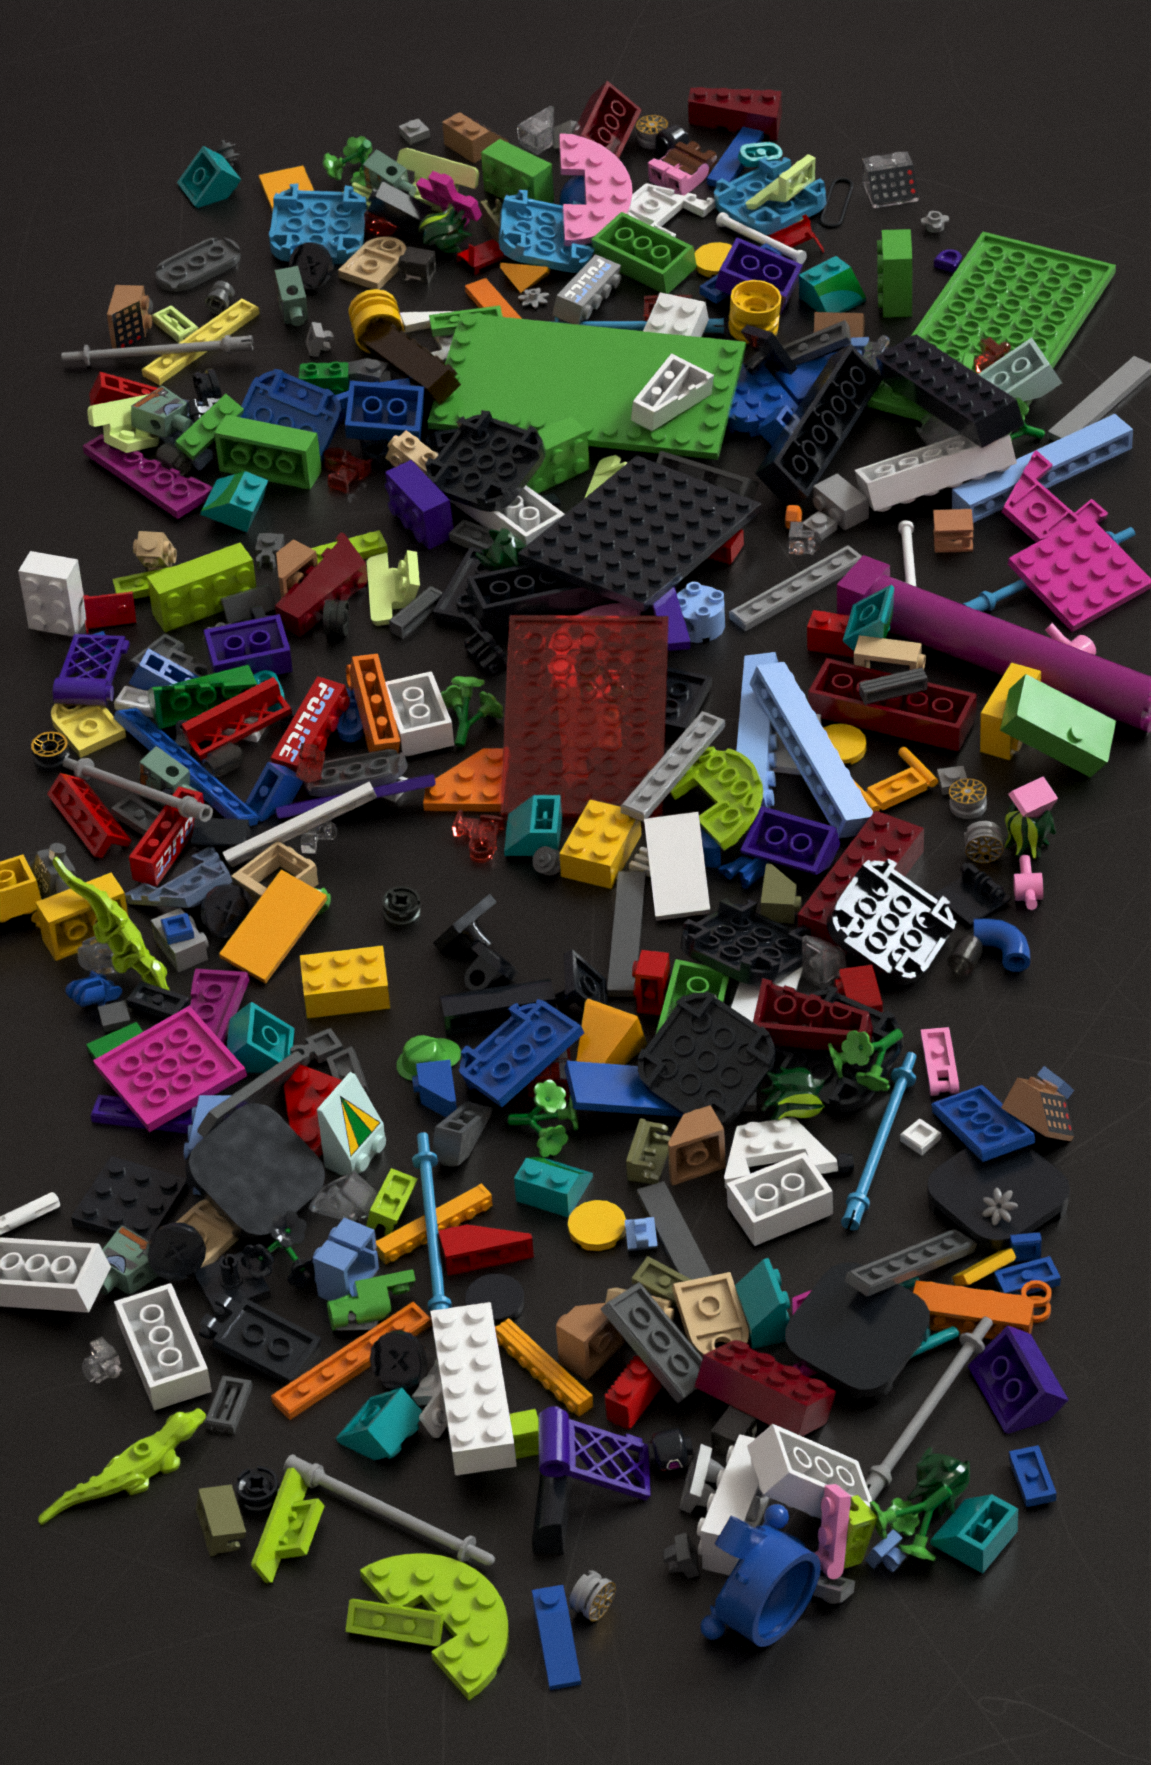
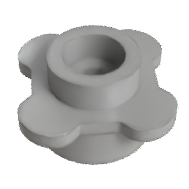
(935, 221)

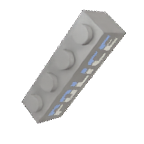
(587, 290)

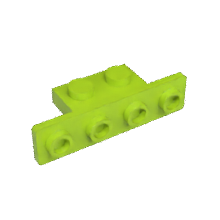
(288, 1526)

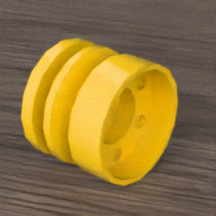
(755, 305)
(368, 308)

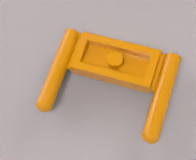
(899, 786)

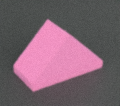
(1034, 798)

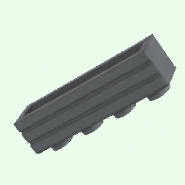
(415, 612)
(893, 686)

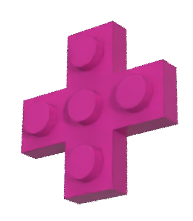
(442, 192)

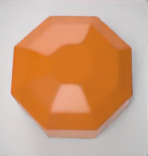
(793, 514)

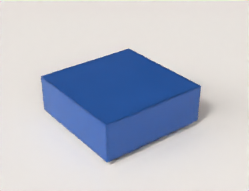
(177, 928)
(1026, 1246)

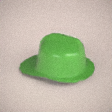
(426, 1049)

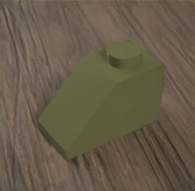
(779, 897)

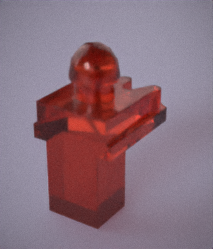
(991, 353)
(310, 763)

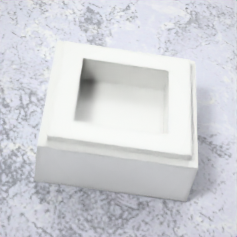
(920, 1136)

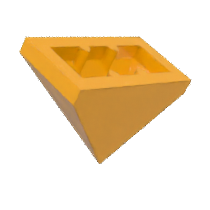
(525, 275)

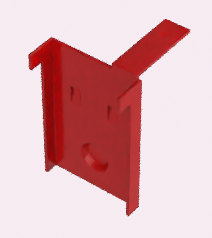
(796, 234)
(482, 255)
(109, 610)

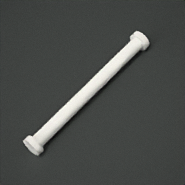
(724, 221)
(906, 529)

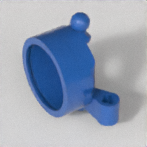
(768, 1582)

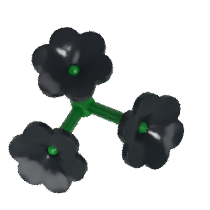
(287, 1231)

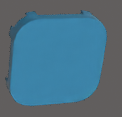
(772, 215)
(318, 217)
(535, 236)

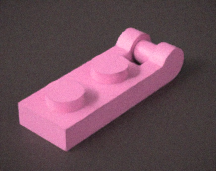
(939, 1061)
(833, 1530)

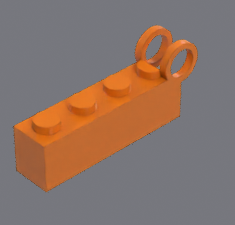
(373, 702)
(967, 1306)

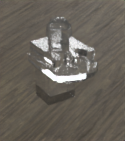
(873, 349)
(802, 540)
(324, 831)
(102, 1363)

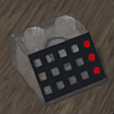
(889, 179)

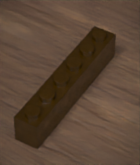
(411, 360)

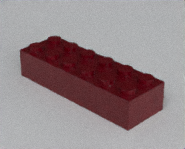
(931, 716)
(878, 840)

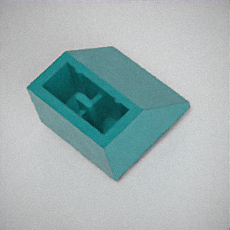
(534, 825)
(764, 1305)
(978, 1531)

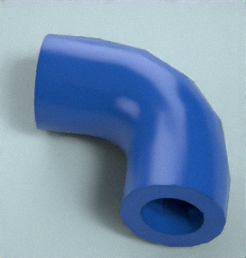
(1007, 939)

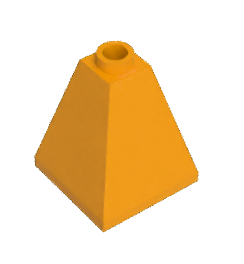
(609, 1035)

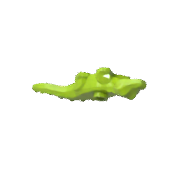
(117, 931)
(135, 1465)

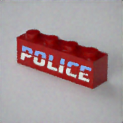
(313, 721)
(162, 842)

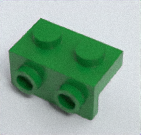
(326, 375)

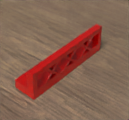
(233, 714)
(87, 814)

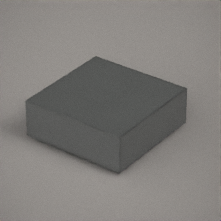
(114, 1016)

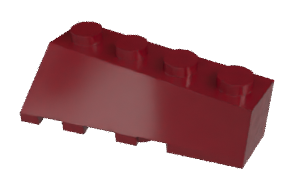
(334, 578)
(806, 1020)

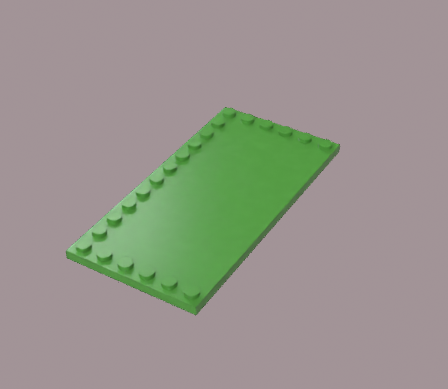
(1010, 295)
(556, 370)

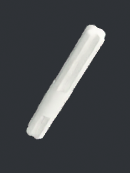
(28, 1212)

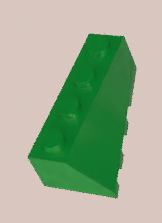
(197, 695)

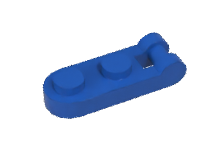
(349, 723)

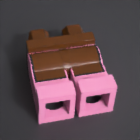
(683, 167)

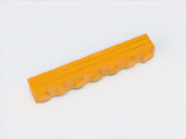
(448, 1215)
(544, 1368)

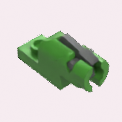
(369, 1302)

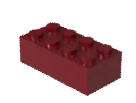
(608, 118)
(765, 1388)

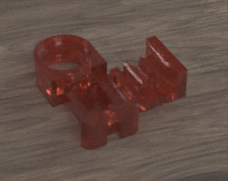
(346, 468)
(480, 832)

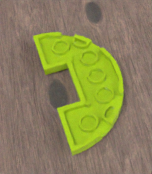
(734, 788)
(470, 1609)

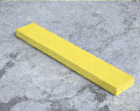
(216, 329)

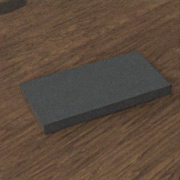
(655, 1340)

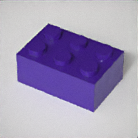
(752, 262)
(419, 504)

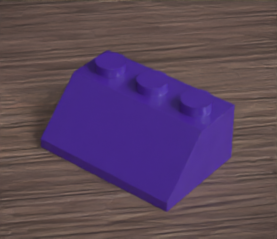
(253, 643)
(791, 841)
(1017, 1381)

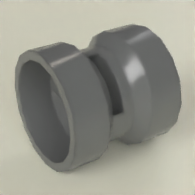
(219, 297)

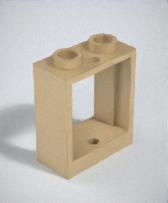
(888, 651)
(267, 862)

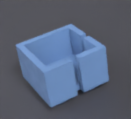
(344, 1259)

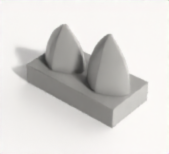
(700, 1469)

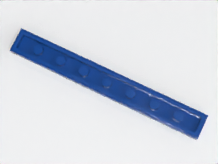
(200, 779)

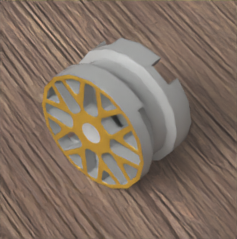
(648, 128)
(967, 800)
(983, 839)
(591, 1595)

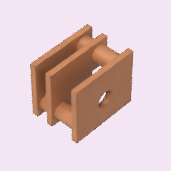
(953, 525)

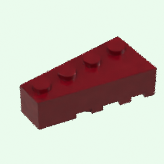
(736, 109)

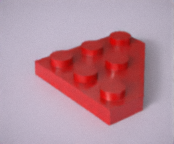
(304, 1095)

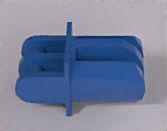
(93, 990)

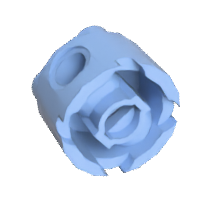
(702, 611)

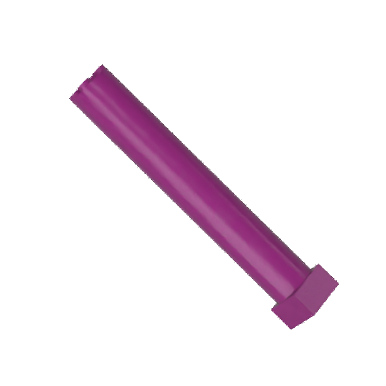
(998, 643)

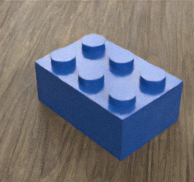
(383, 410)

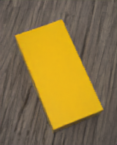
(984, 1267)

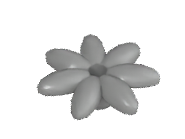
(533, 297)
(999, 1206)

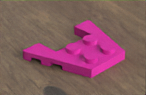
(1037, 509)

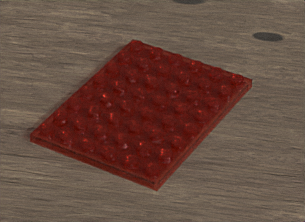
(583, 708)

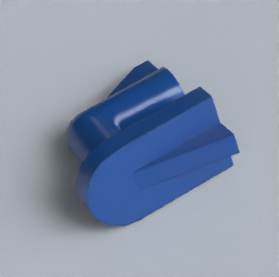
(748, 869)

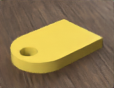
(86, 727)

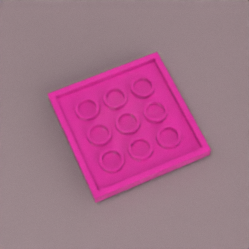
(1080, 573)
(169, 1068)

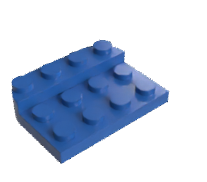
(755, 399)
(294, 404)
(518, 1050)

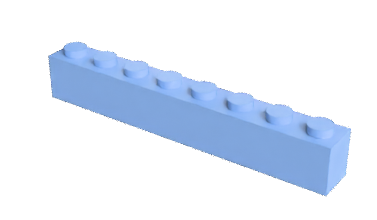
(1068, 455)
(755, 730)
(810, 748)

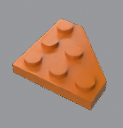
(469, 785)

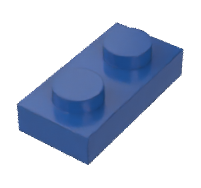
(1013, 1278)
(1032, 1476)

